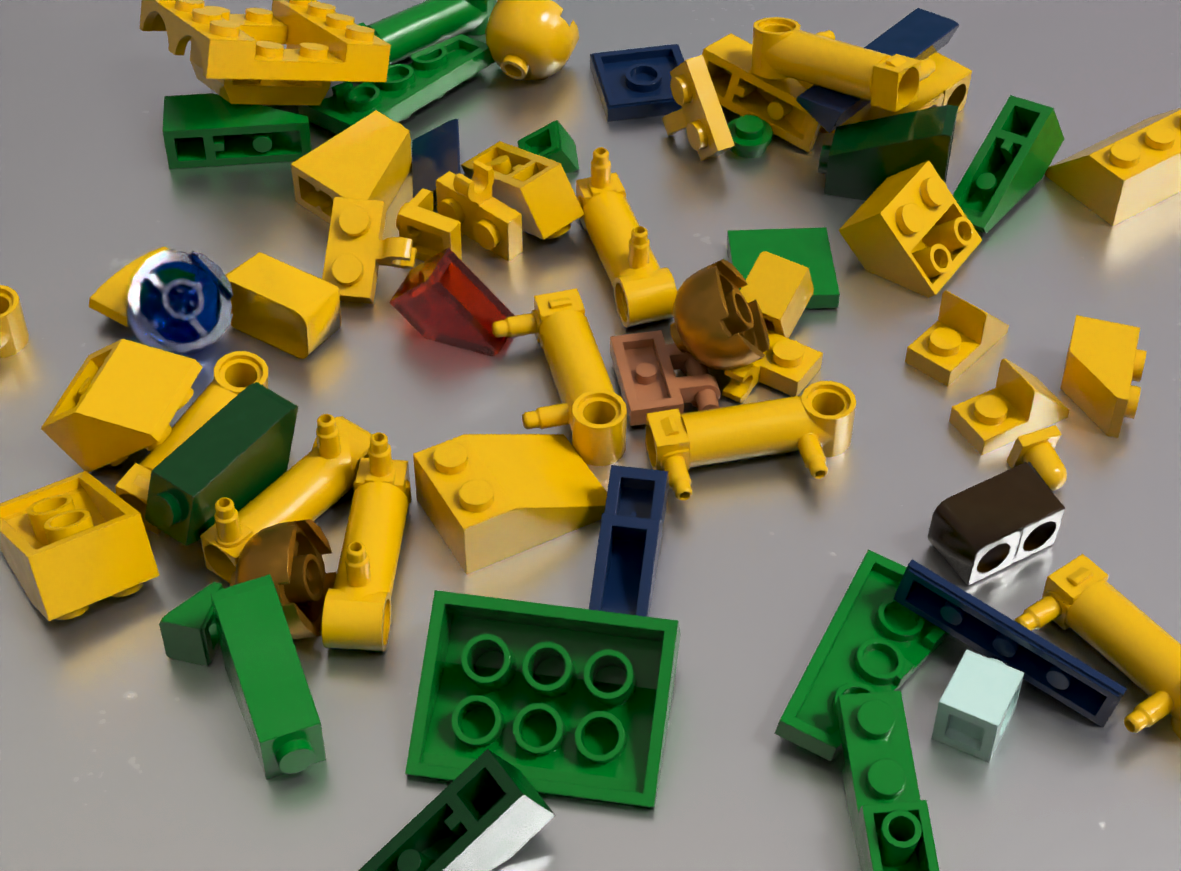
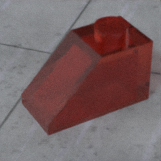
(451, 305)

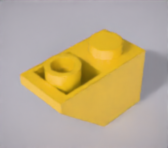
(1100, 371)

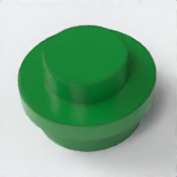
(750, 136)

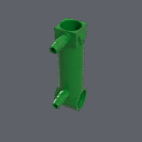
(431, 24)

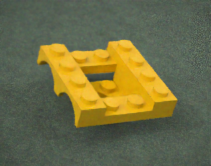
(245, 56)

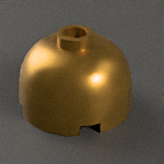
(717, 321)
(295, 562)

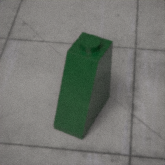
(881, 147)
(227, 457)

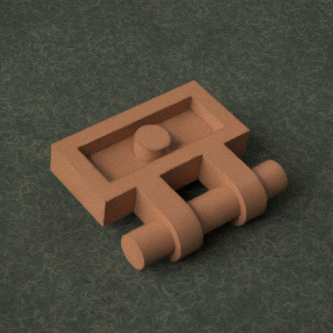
(648, 377)

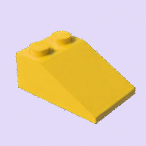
(505, 493)
(75, 545)

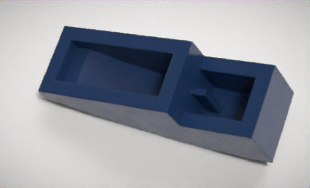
(629, 541)

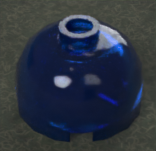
(179, 302)

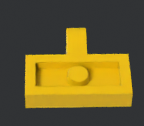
(700, 110)
(480, 214)
(358, 248)
(785, 368)

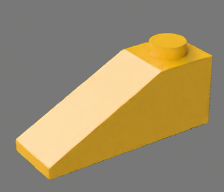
(748, 94)
(532, 187)

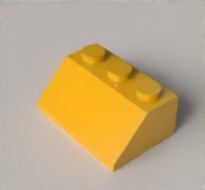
(1126, 169)

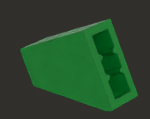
(268, 677)

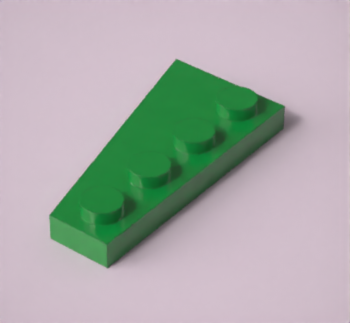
(407, 86)
(866, 649)

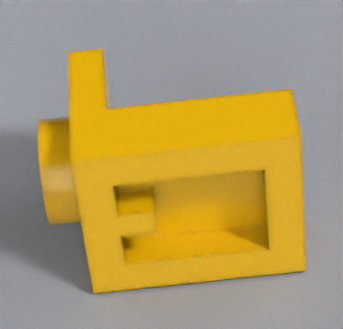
(428, 229)

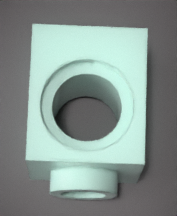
(977, 705)

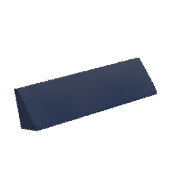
(914, 37)
(1010, 642)

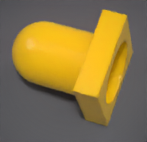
(1040, 451)

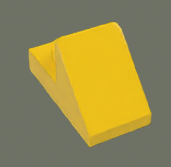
(954, 340)
(1009, 410)

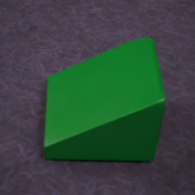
(552, 143)
(191, 629)

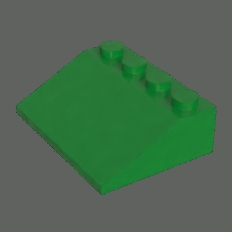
(550, 690)

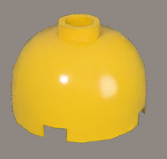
(530, 38)

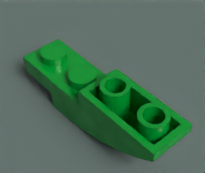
(882, 786)

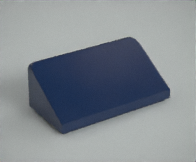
(434, 156)

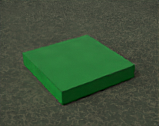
(800, 245)

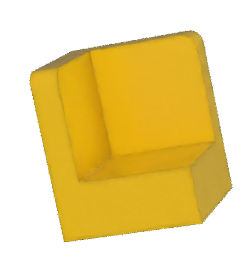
(780, 290)

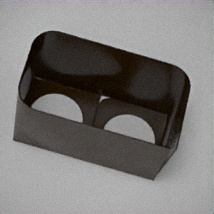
(996, 523)

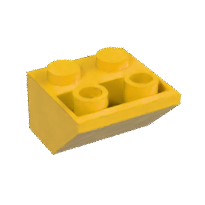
(912, 231)
(120, 403)

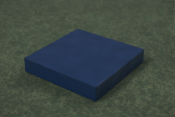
(636, 81)

